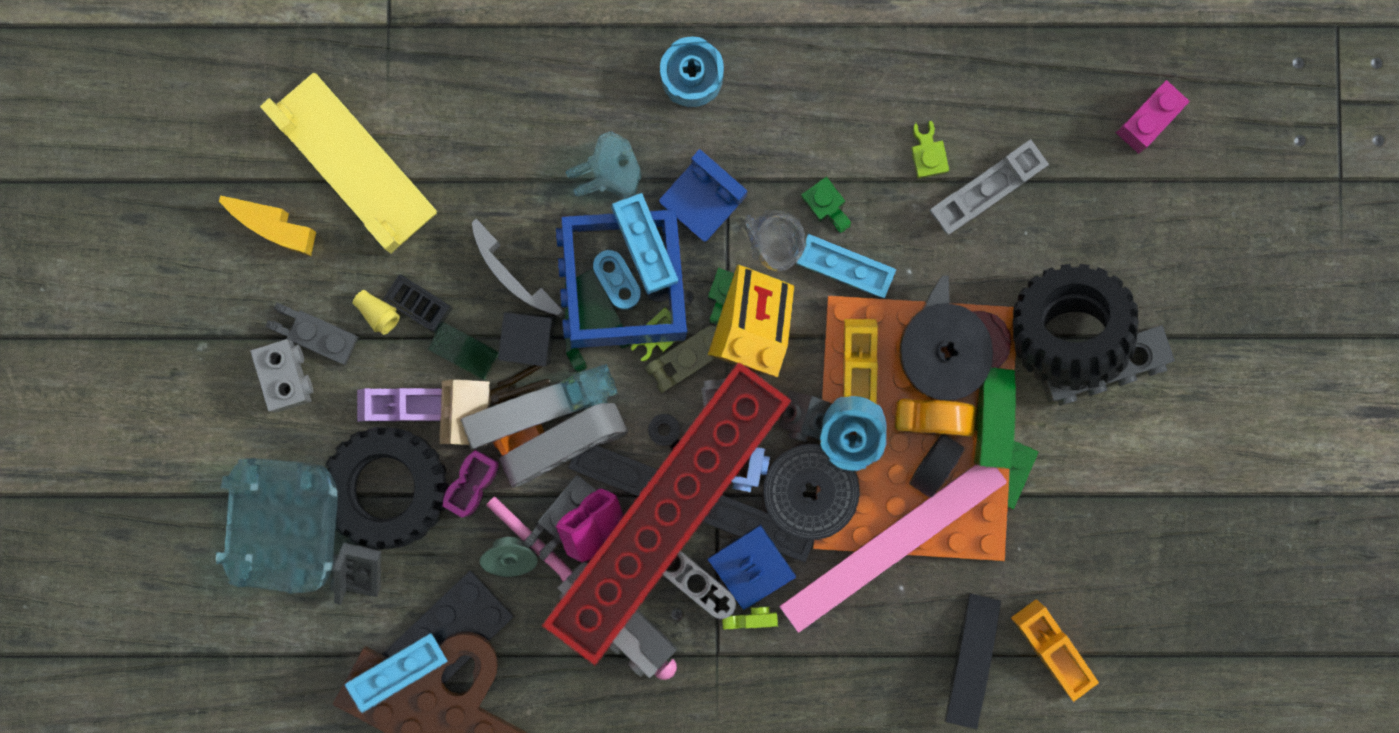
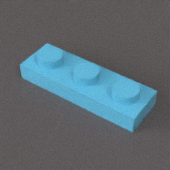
(644, 243)
(846, 267)
(396, 672)

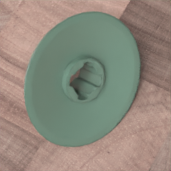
(508, 558)

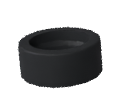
(936, 465)

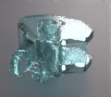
(606, 168)

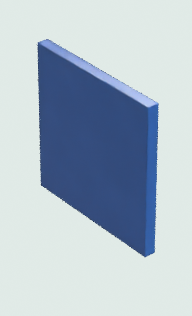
(751, 567)

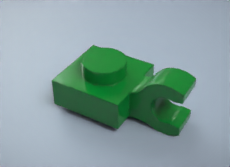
(825, 202)
(719, 292)

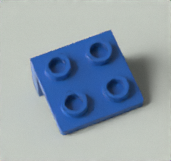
(703, 196)

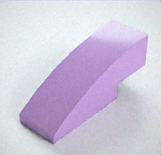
(398, 405)

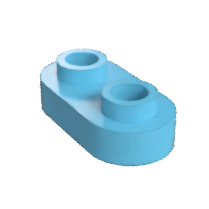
(617, 280)

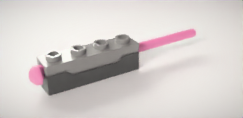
(639, 637)

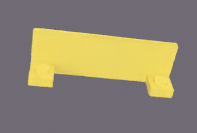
(351, 162)

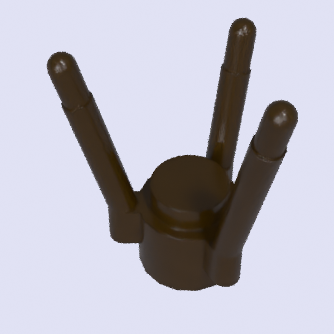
(506, 392)

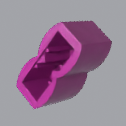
(474, 476)

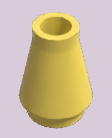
(377, 313)

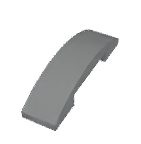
(989, 187)
(487, 245)
(516, 415)

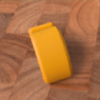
(935, 417)

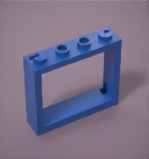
(621, 335)

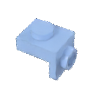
(757, 465)

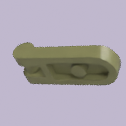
(685, 358)

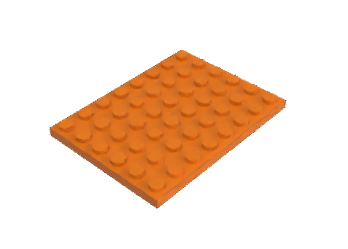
(885, 484)

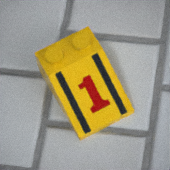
(754, 322)

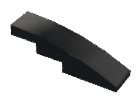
(972, 661)

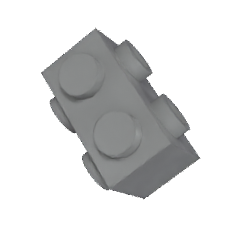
(277, 378)

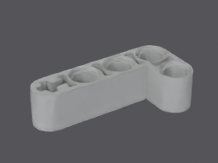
(563, 442)
(688, 568)

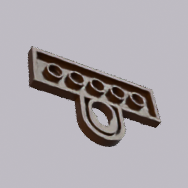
(427, 703)

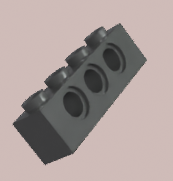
(1155, 353)

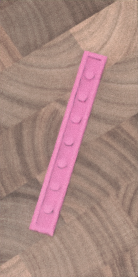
(891, 545)

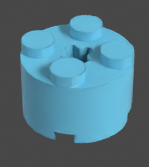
(706, 62)
(856, 415)

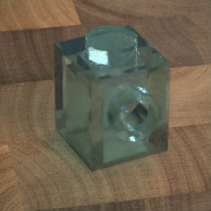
(589, 387)

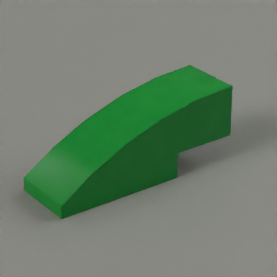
(996, 419)

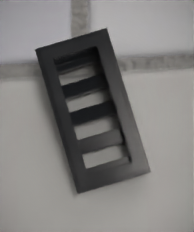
(439, 316)

